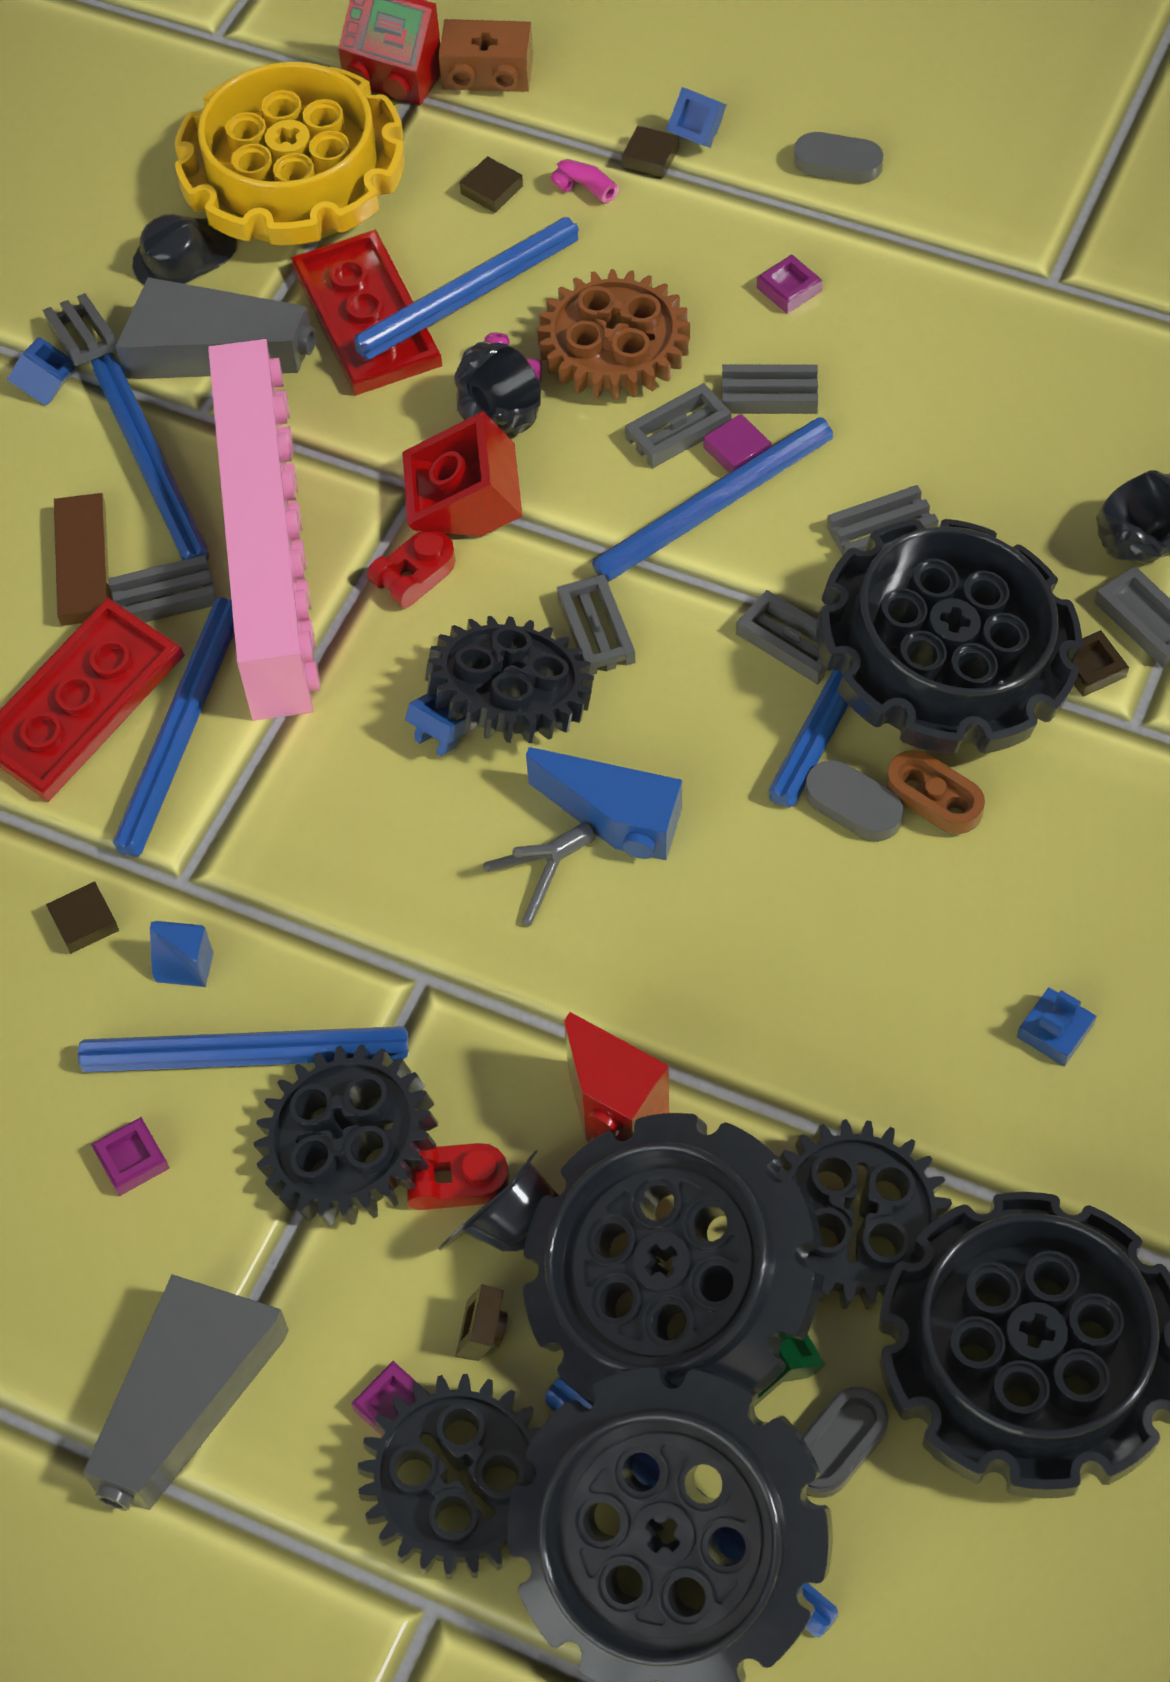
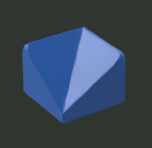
(41, 371)
(180, 953)

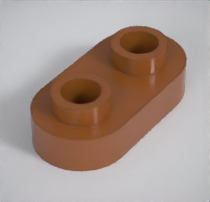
(939, 791)

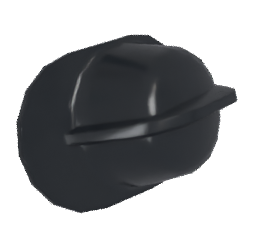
(180, 249)
(508, 1215)

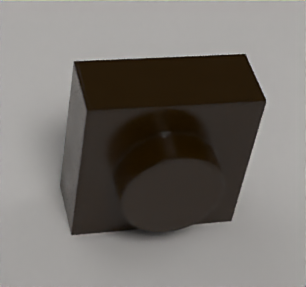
(482, 1323)

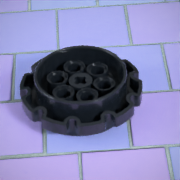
(960, 612)
(616, 1191)
(1063, 1434)
(588, 1459)

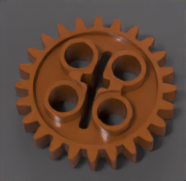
(614, 334)

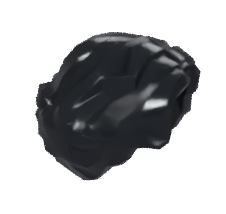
(500, 384)
(1137, 519)

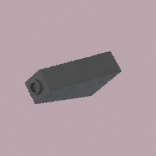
(179, 321)
(181, 1384)

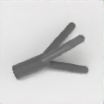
(552, 853)

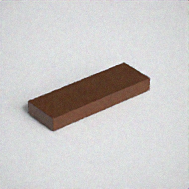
(80, 556)

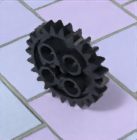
(509, 679)
(346, 1135)
(894, 1220)
(414, 1509)

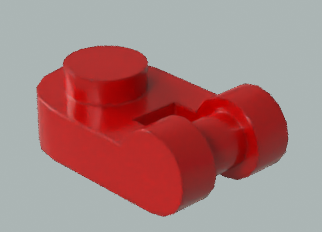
(425, 556)
(476, 1173)

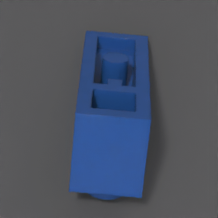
(620, 804)

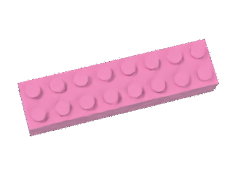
(261, 530)

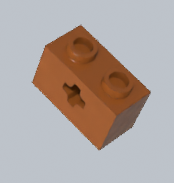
(486, 55)

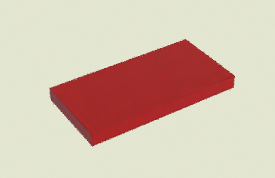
(349, 291)
(81, 697)

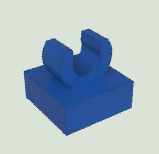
(696, 117)
(434, 723)
(1056, 1025)

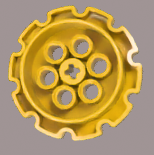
(290, 153)

